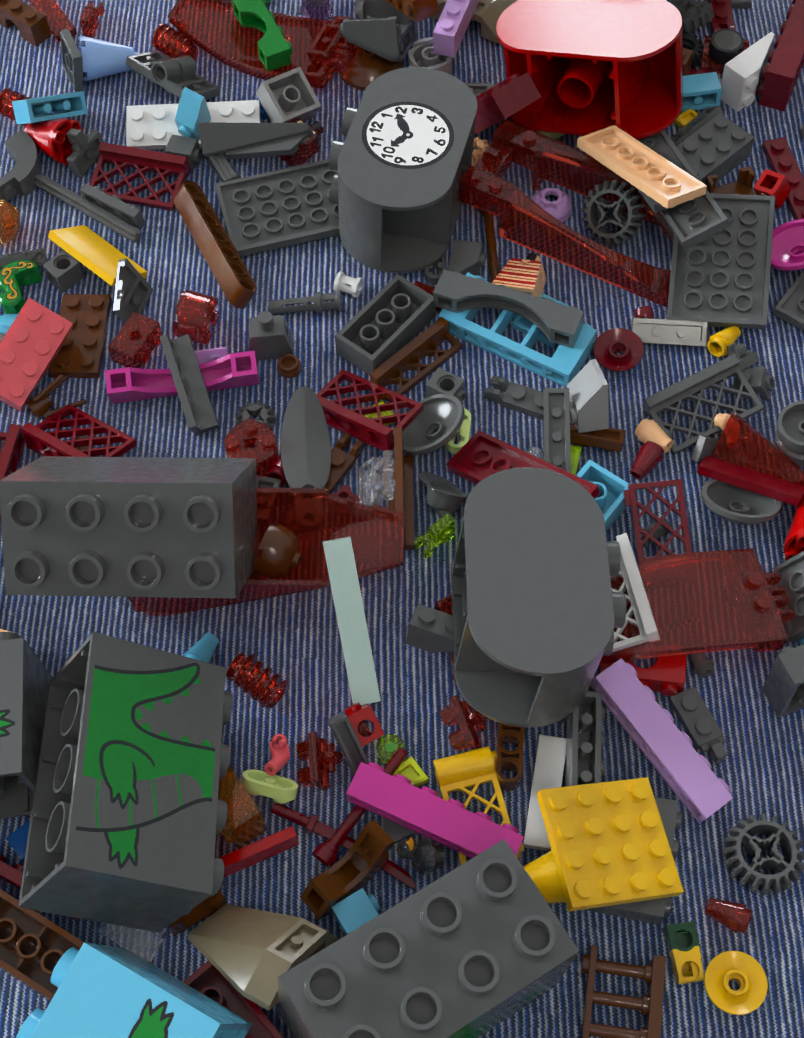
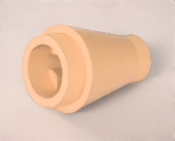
(650, 431)

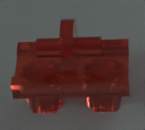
(467, 735)
(321, 761)

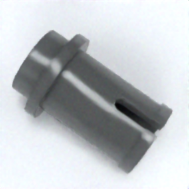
(659, 531)
(702, 665)

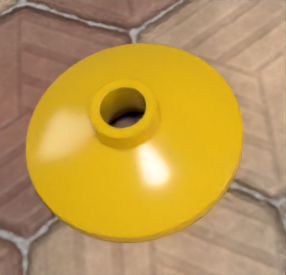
(744, 970)

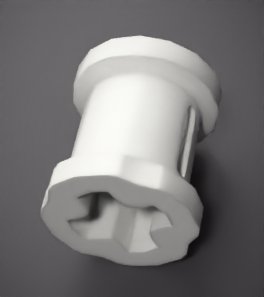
(341, 281)

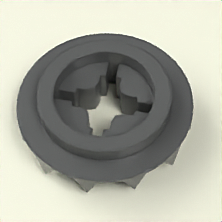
(266, 413)

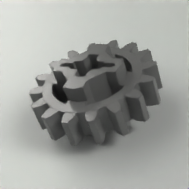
(695, 14)

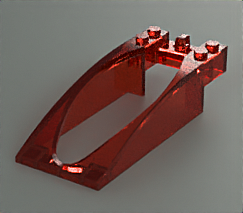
(536, 229)

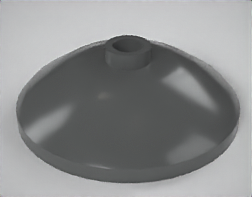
(434, 425)
(738, 504)

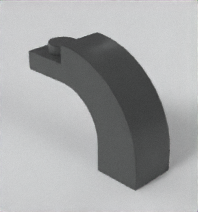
(28, 164)

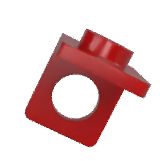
(358, 713)

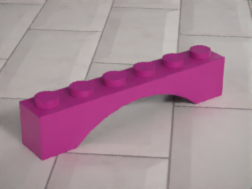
(141, 384)

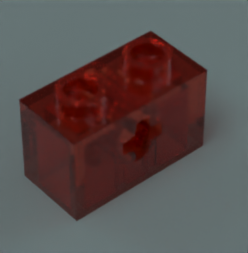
(135, 341)

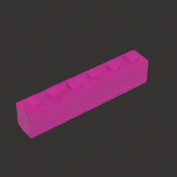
(426, 813)

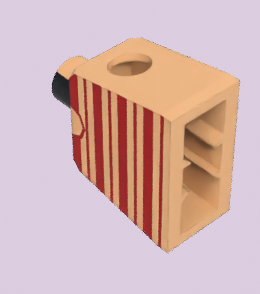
(523, 275)

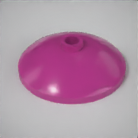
(788, 246)

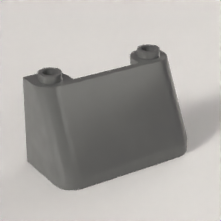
(380, 30)

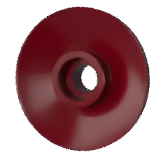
(618, 341)

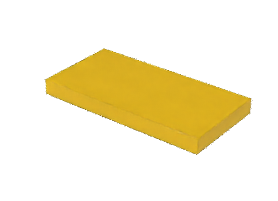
(92, 251)

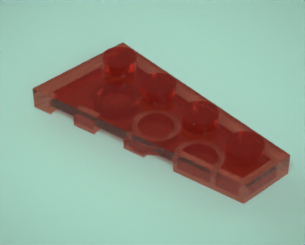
(750, 449)

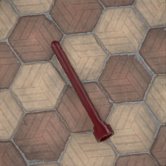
(327, 851)

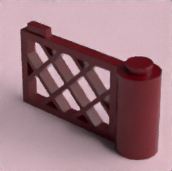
(630, 500)

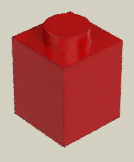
(773, 185)

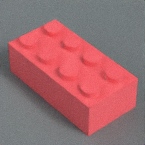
(29, 351)

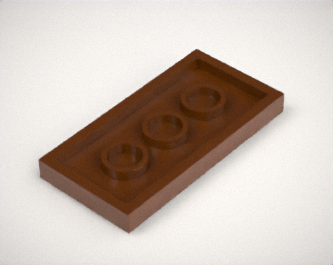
(84, 347)

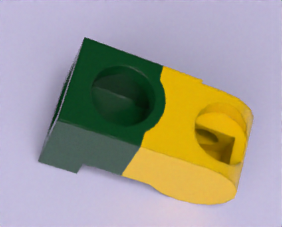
(684, 952)

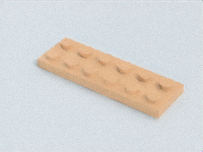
(641, 166)

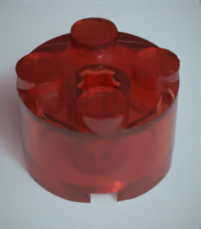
(195, 316)
(252, 440)

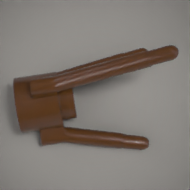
(40, 403)

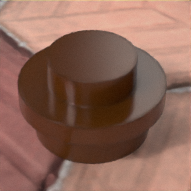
(289, 366)

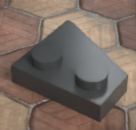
(130, 291)

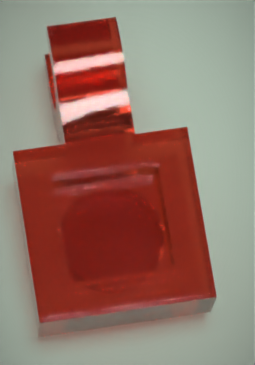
(89, 19)

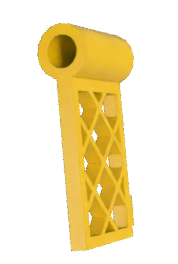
(471, 770)

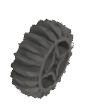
(598, 201)
(774, 861)

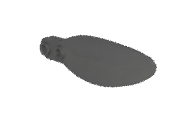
(305, 441)

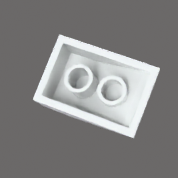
(744, 73)

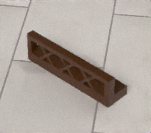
(412, 353)

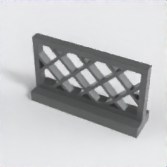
(697, 384)

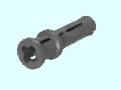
(318, 299)

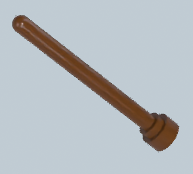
(491, 244)

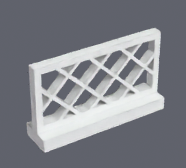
(638, 598)

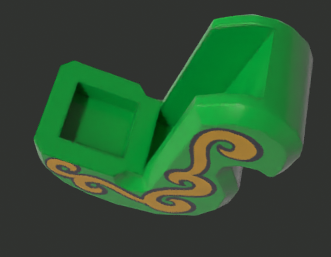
(11, 278)

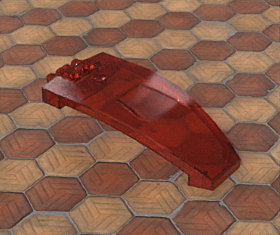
(315, 42)
(708, 605)

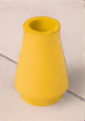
(718, 342)

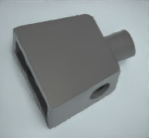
(269, 336)

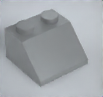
(589, 399)

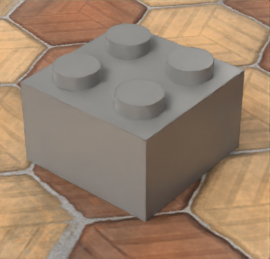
(288, 97)

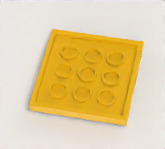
(608, 843)

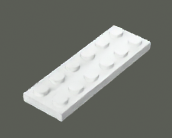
(152, 125)

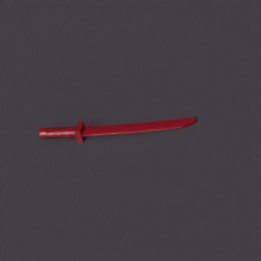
(314, 825)

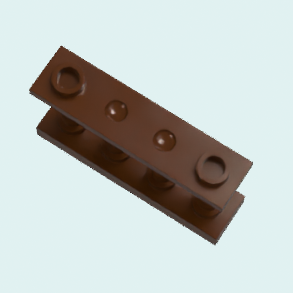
(649, 1005)

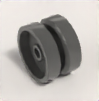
(790, 432)

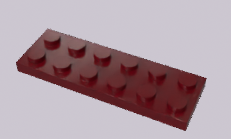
(488, 455)

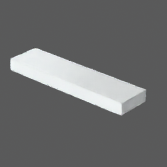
(547, 774)

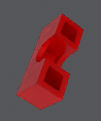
(664, 676)

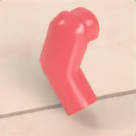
(279, 754)

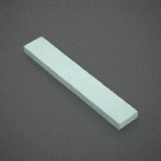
(351, 620)

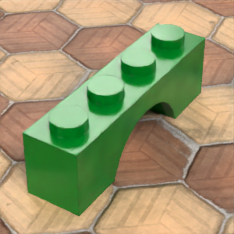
(272, 47)

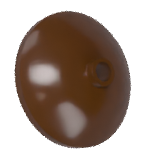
(367, 68)

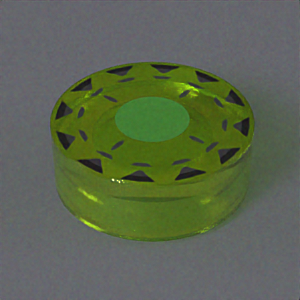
(387, 746)

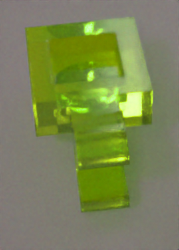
(439, 532)

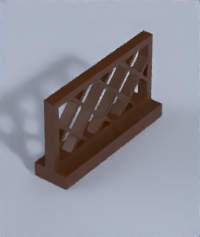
(404, 488)

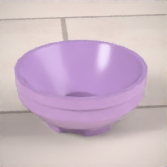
(560, 208)

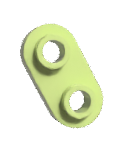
(275, 787)

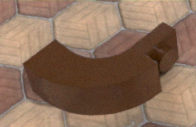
(350, 872)

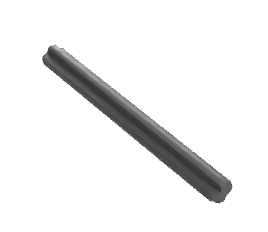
(87, 207)

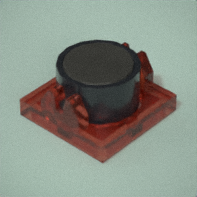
(722, 48)

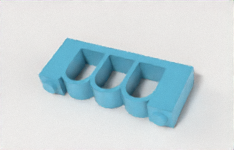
(559, 369)

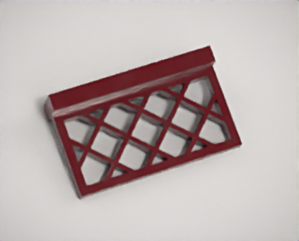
(146, 161)
(353, 422)
(50, 444)

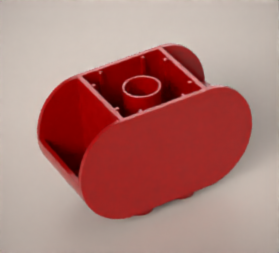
(596, 63)

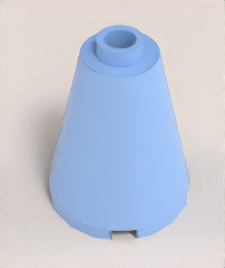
(103, 58)

